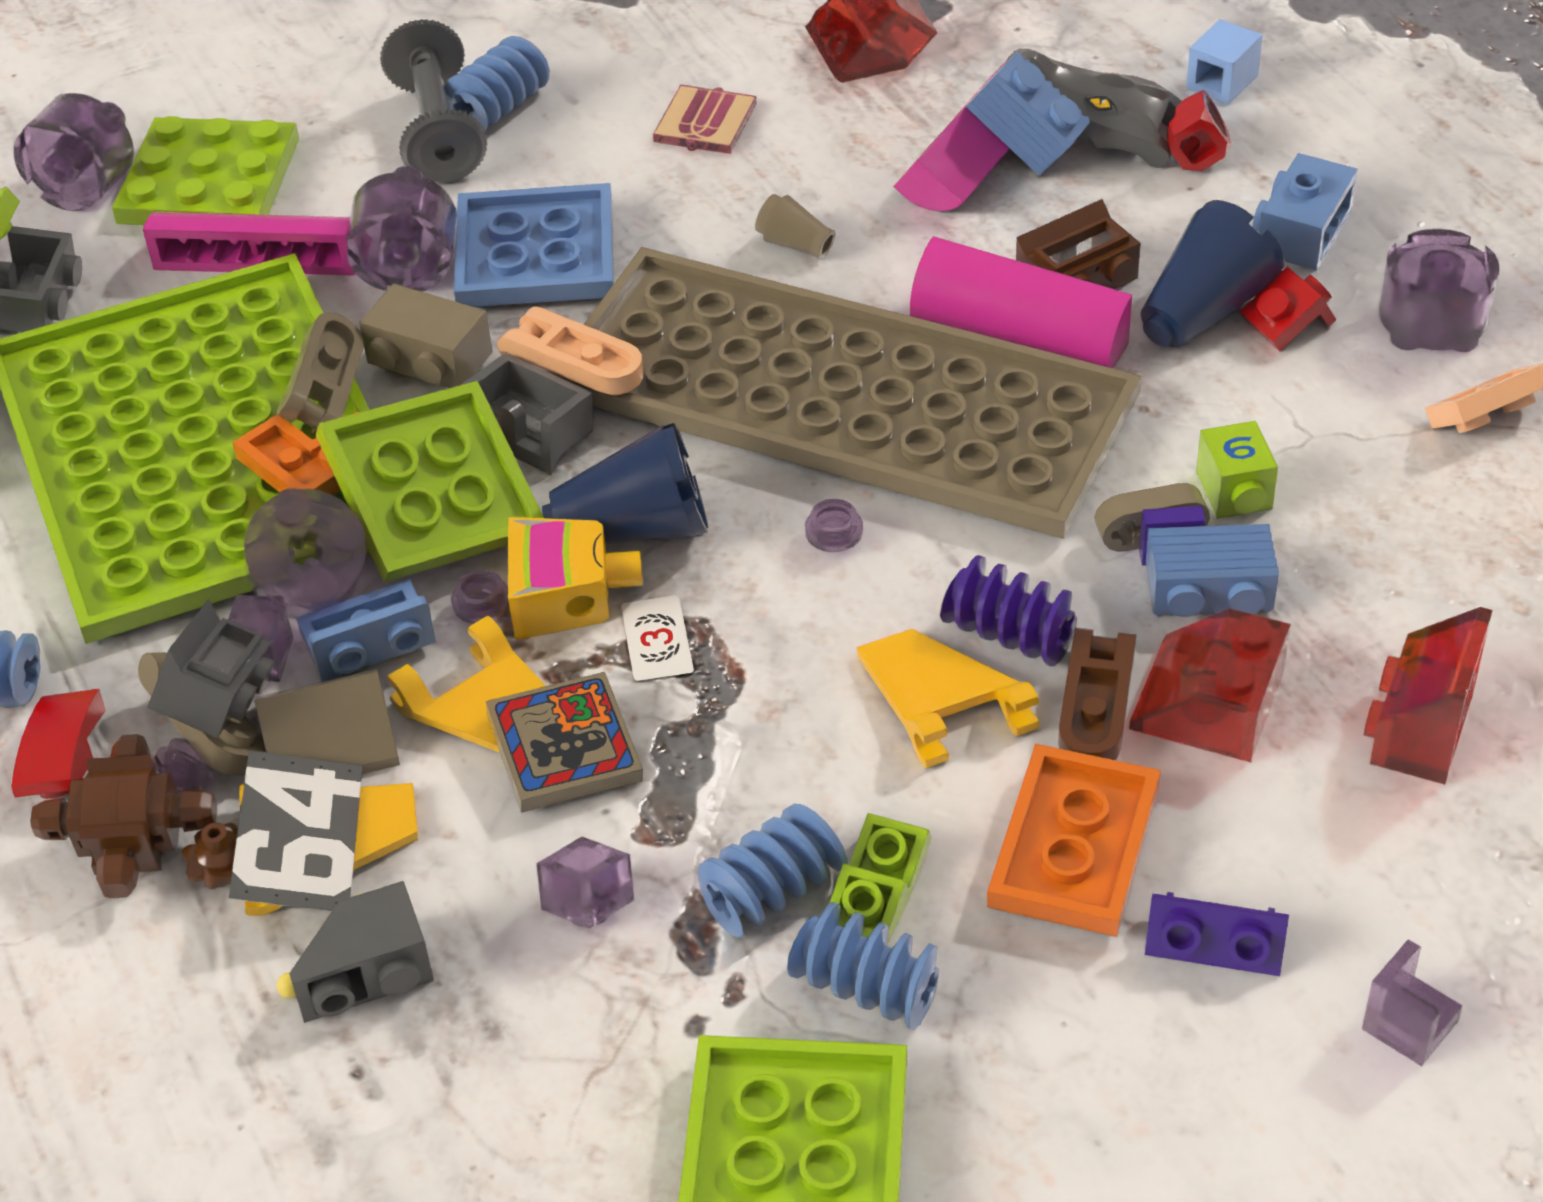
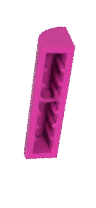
(953, 163)
(241, 240)
(1020, 303)

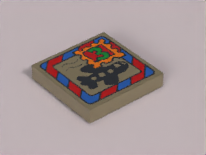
(563, 741)

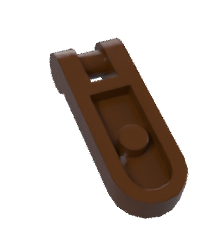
(1096, 693)

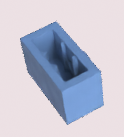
(1307, 208)

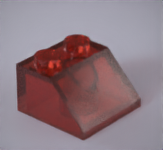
(1215, 683)
(1428, 696)

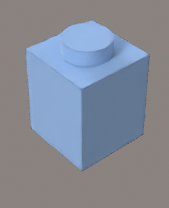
(1224, 61)

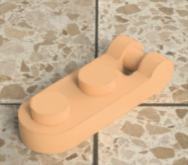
(574, 352)

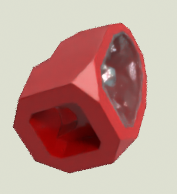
(1198, 133)

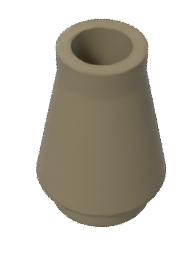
(792, 226)

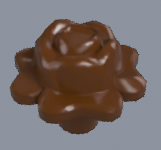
(212, 855)

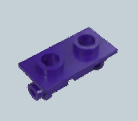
(1216, 934)

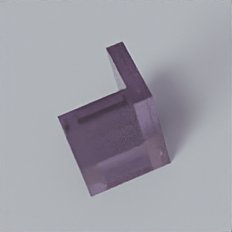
(1407, 1010)

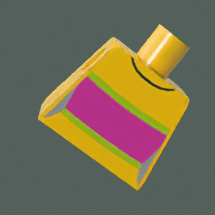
(563, 574)

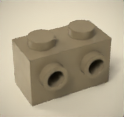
(426, 336)

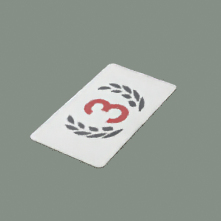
(656, 638)

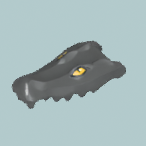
(1120, 107)

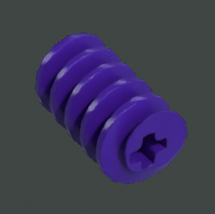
(1010, 611)

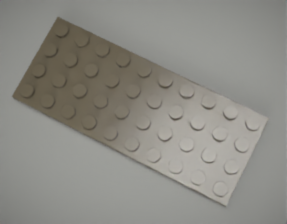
(864, 391)

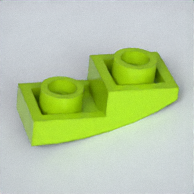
(881, 872)

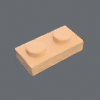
(1471, 407)

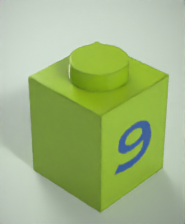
(1236, 469)

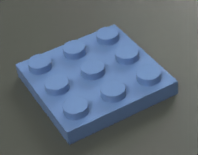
(534, 245)

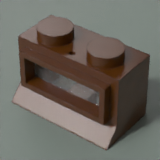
(1083, 246)

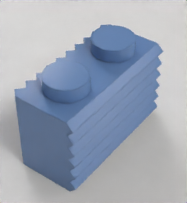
(1028, 113)
(1211, 569)

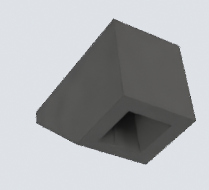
(362, 954)

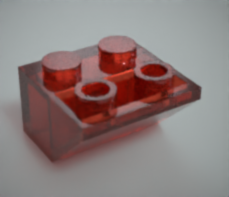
(869, 36)

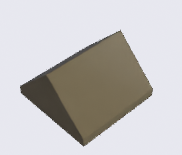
(331, 722)

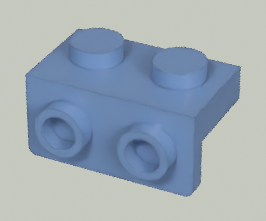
(366, 629)

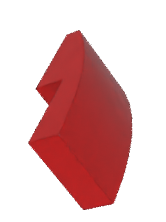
(56, 744)

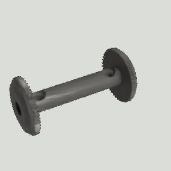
(441, 140)

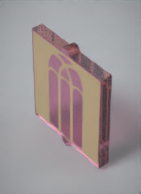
(705, 119)

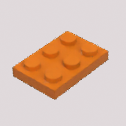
(1074, 840)

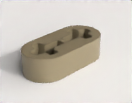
(1121, 515)

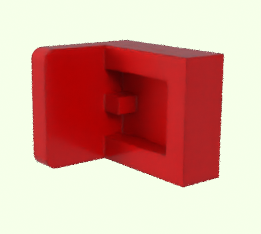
(1288, 308)

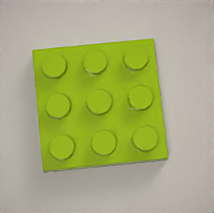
(206, 168)
(428, 479)
(794, 1121)

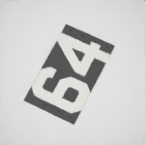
(296, 831)

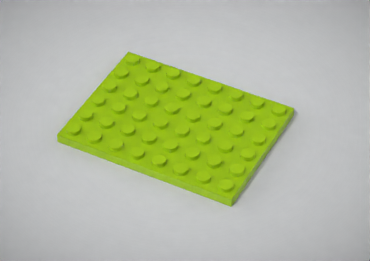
(135, 431)

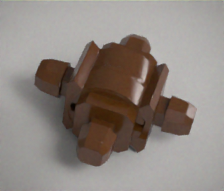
(123, 815)

